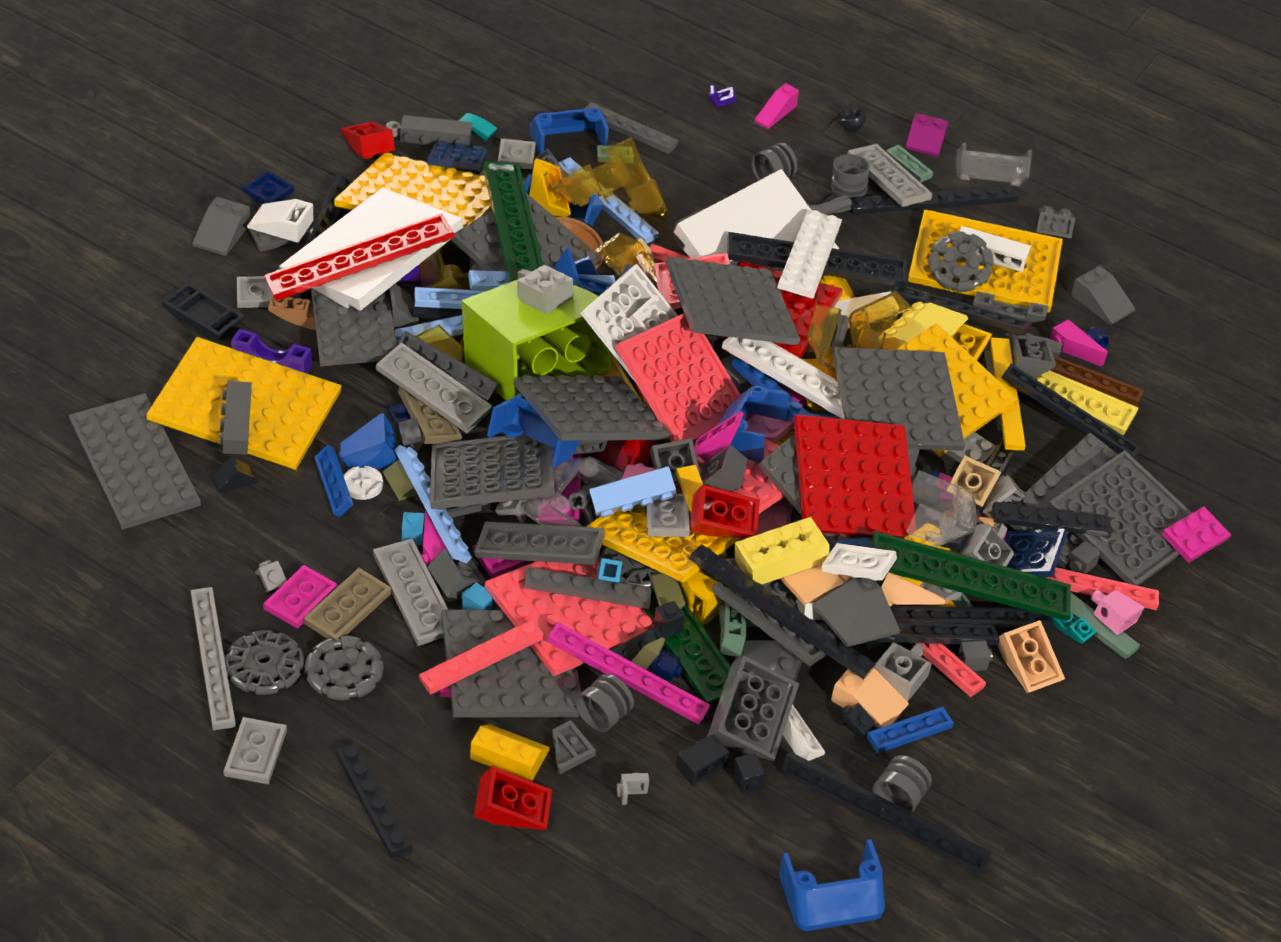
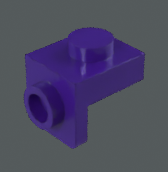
(722, 97)

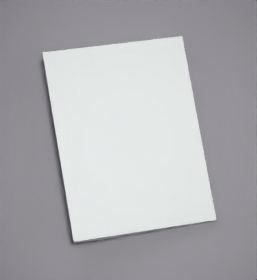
(763, 209)
(373, 217)
(627, 310)

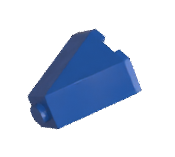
(370, 445)

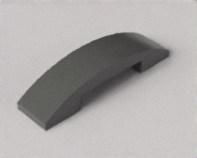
(1033, 313)

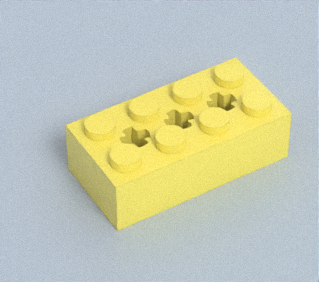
(782, 551)

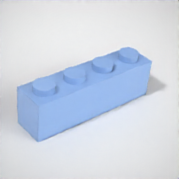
(633, 491)

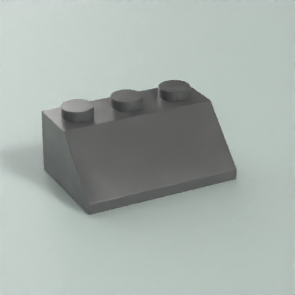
(1032, 354)

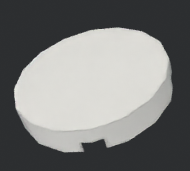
(363, 482)

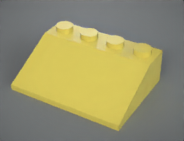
(920, 318)

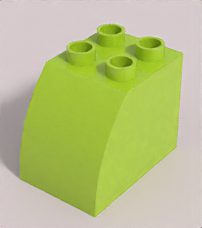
(517, 340)

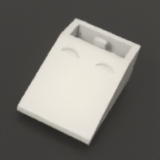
(284, 219)

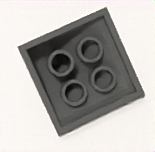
(858, 612)

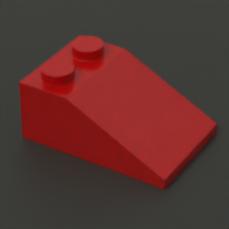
(369, 139)
(626, 452)
(723, 513)
(512, 800)

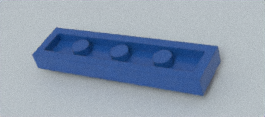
(333, 481)
(910, 730)

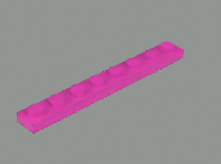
(628, 672)

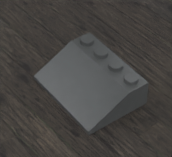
(753, 709)

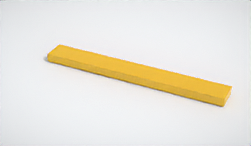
(1011, 417)

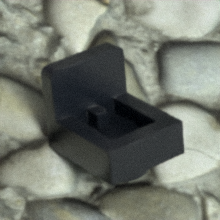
(857, 719)

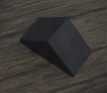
(234, 475)

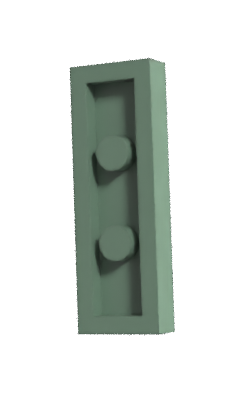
(910, 163)

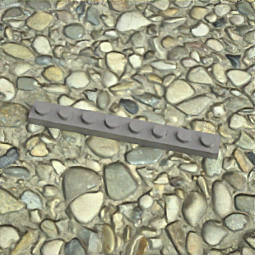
(212, 659)

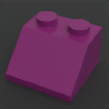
(927, 134)

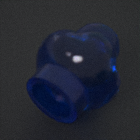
(1098, 335)

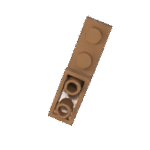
(294, 310)

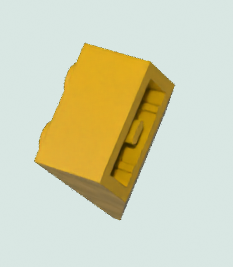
(700, 598)

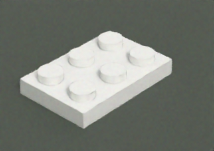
(859, 561)

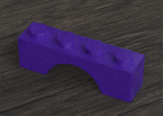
(296, 357)

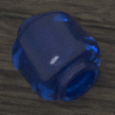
(666, 666)

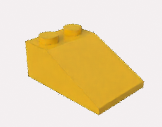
(544, 175)

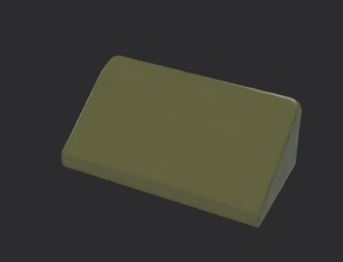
(399, 481)
(667, 590)
(648, 653)

